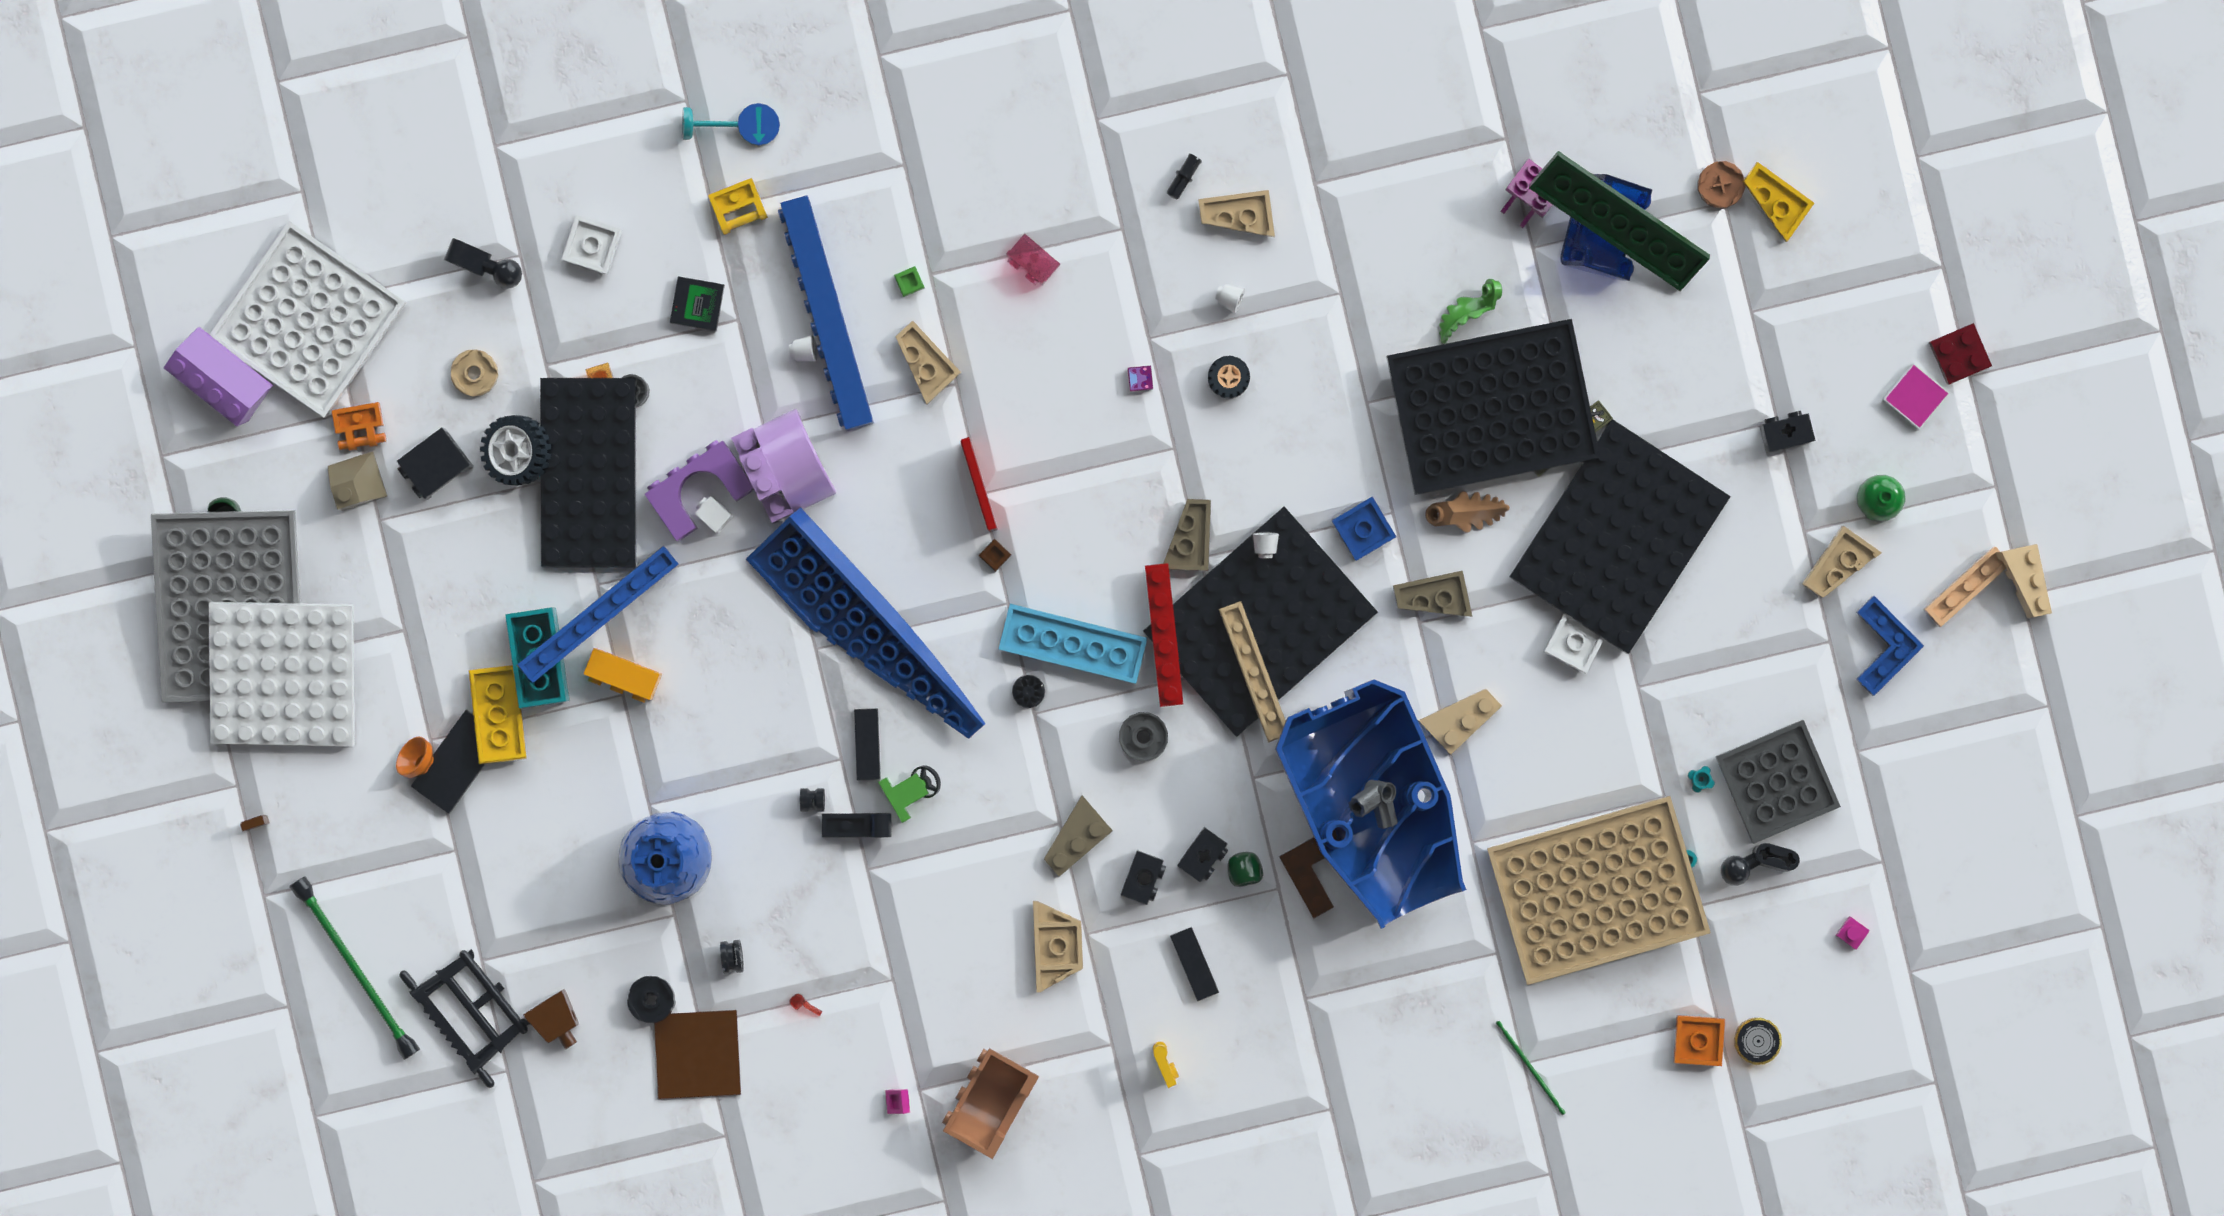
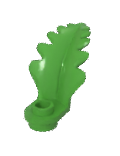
(1470, 308)

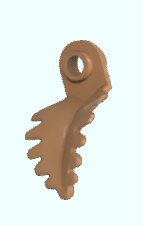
(1466, 511)

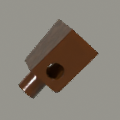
(554, 1019)

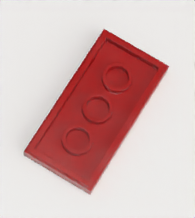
(978, 484)

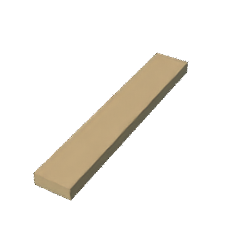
(1253, 670)

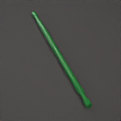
(1531, 1068)

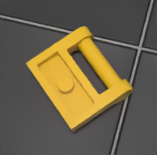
(733, 199)
(1167, 1069)

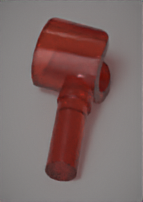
(798, 1001)

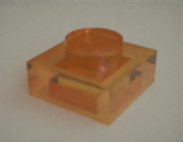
(600, 371)

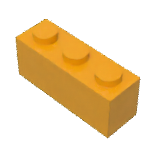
(622, 675)

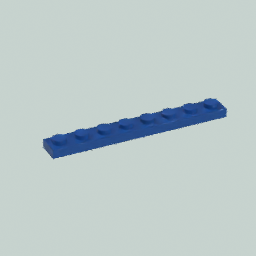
(597, 614)

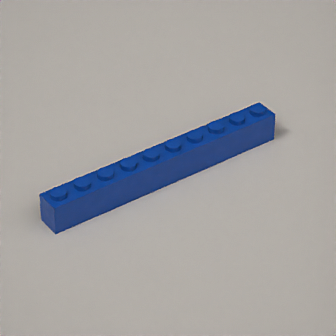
(826, 312)

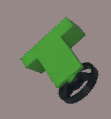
(910, 790)

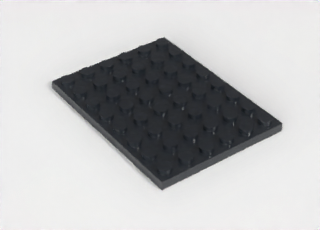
(1493, 406)
(1620, 537)
(1294, 604)

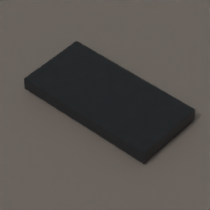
(453, 766)

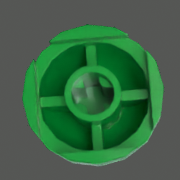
(1881, 498)

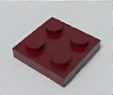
(1960, 354)

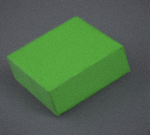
(909, 281)

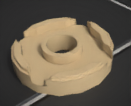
(487, 378)

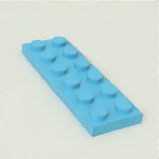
(1072, 643)

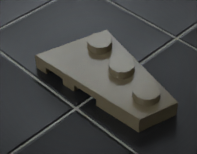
(1191, 539)
(1435, 594)
(1077, 837)

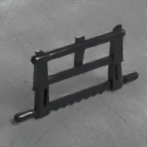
(445, 976)

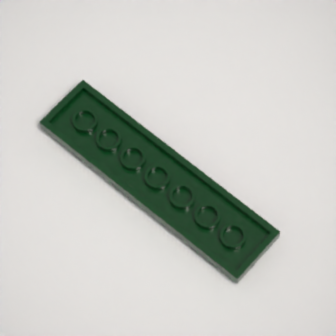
(1619, 221)

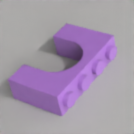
(666, 495)

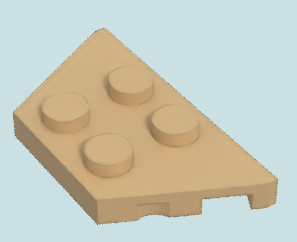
(1056, 945)

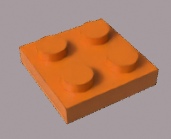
(1699, 1040)

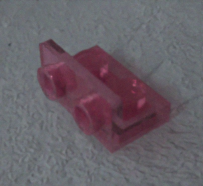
(1033, 260)

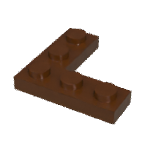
(1299, 867)

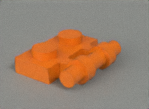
(359, 418)

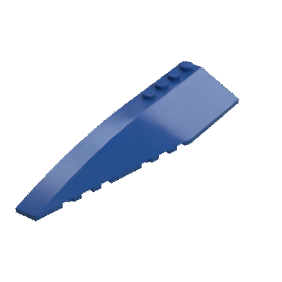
(852, 613)

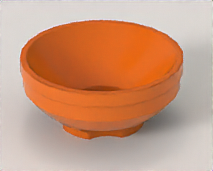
(414, 758)

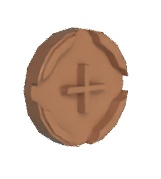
(1721, 184)

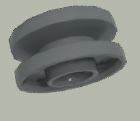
(1150, 723)

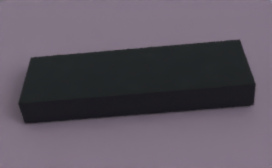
(867, 744)
(1194, 964)

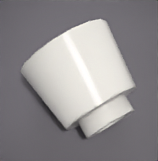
(1230, 297)
(803, 349)
(1265, 544)

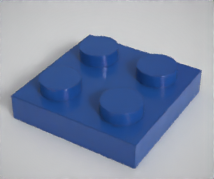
(1363, 528)

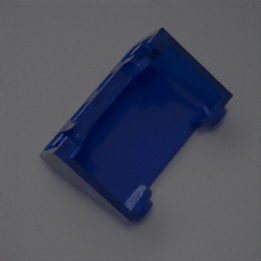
(1591, 253)

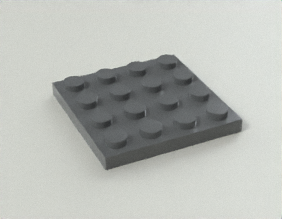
(1777, 781)

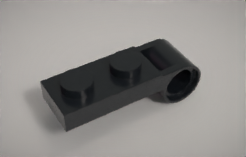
(856, 825)

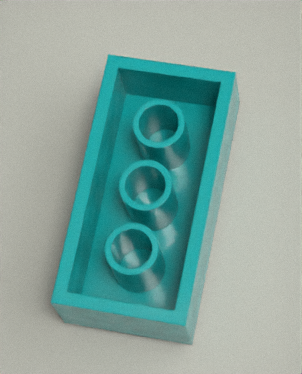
(526, 633)

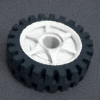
(500, 445)

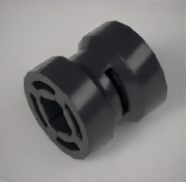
(807, 797)

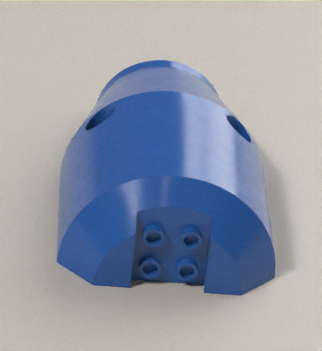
(1331, 759)

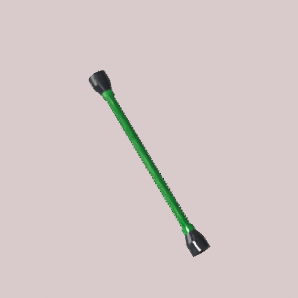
(304, 891)

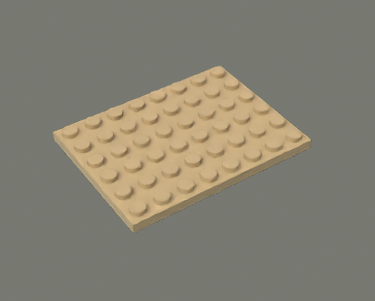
(1598, 890)

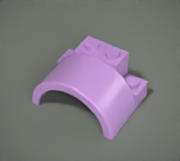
(784, 464)

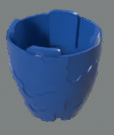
(684, 852)

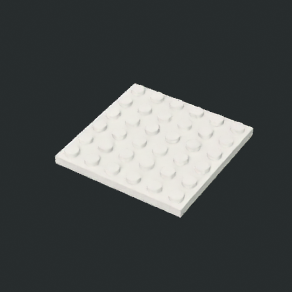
(307, 319)
(281, 673)

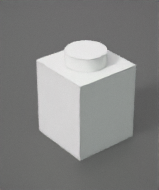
(713, 513)

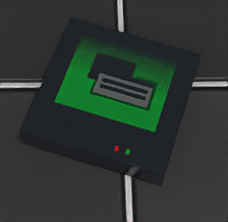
(697, 303)

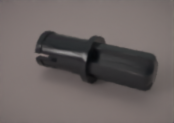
(1183, 176)

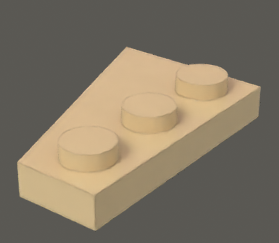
(1239, 212)
(927, 362)
(1839, 561)
(2027, 574)

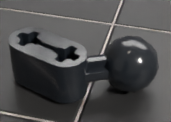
(505, 273)
(1736, 869)

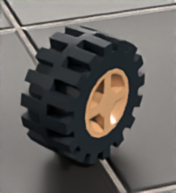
(1232, 370)

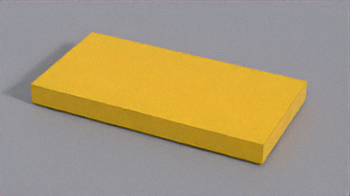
(497, 715)

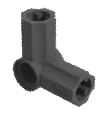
(1376, 796)

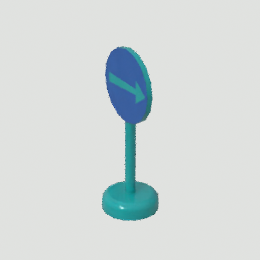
(756, 124)

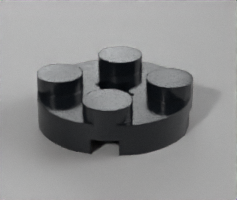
(638, 995)

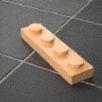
(1965, 587)

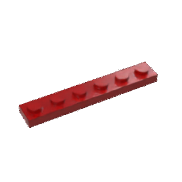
(1164, 635)

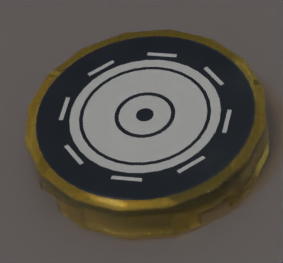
(1757, 1040)

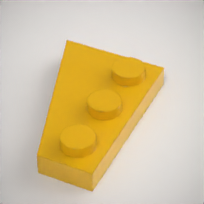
(1778, 200)

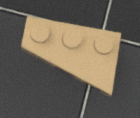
(1460, 720)

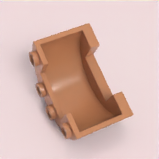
(989, 1102)

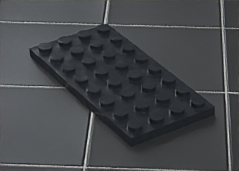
(590, 474)

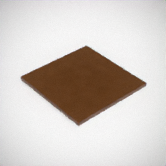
(698, 1054)

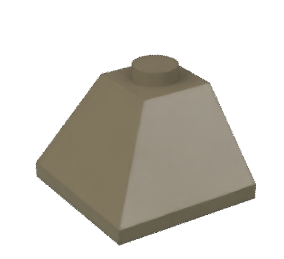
(356, 481)

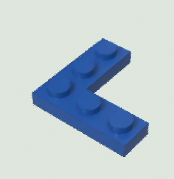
(1901, 648)

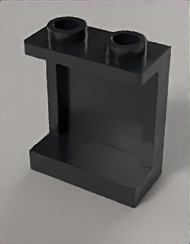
(433, 463)

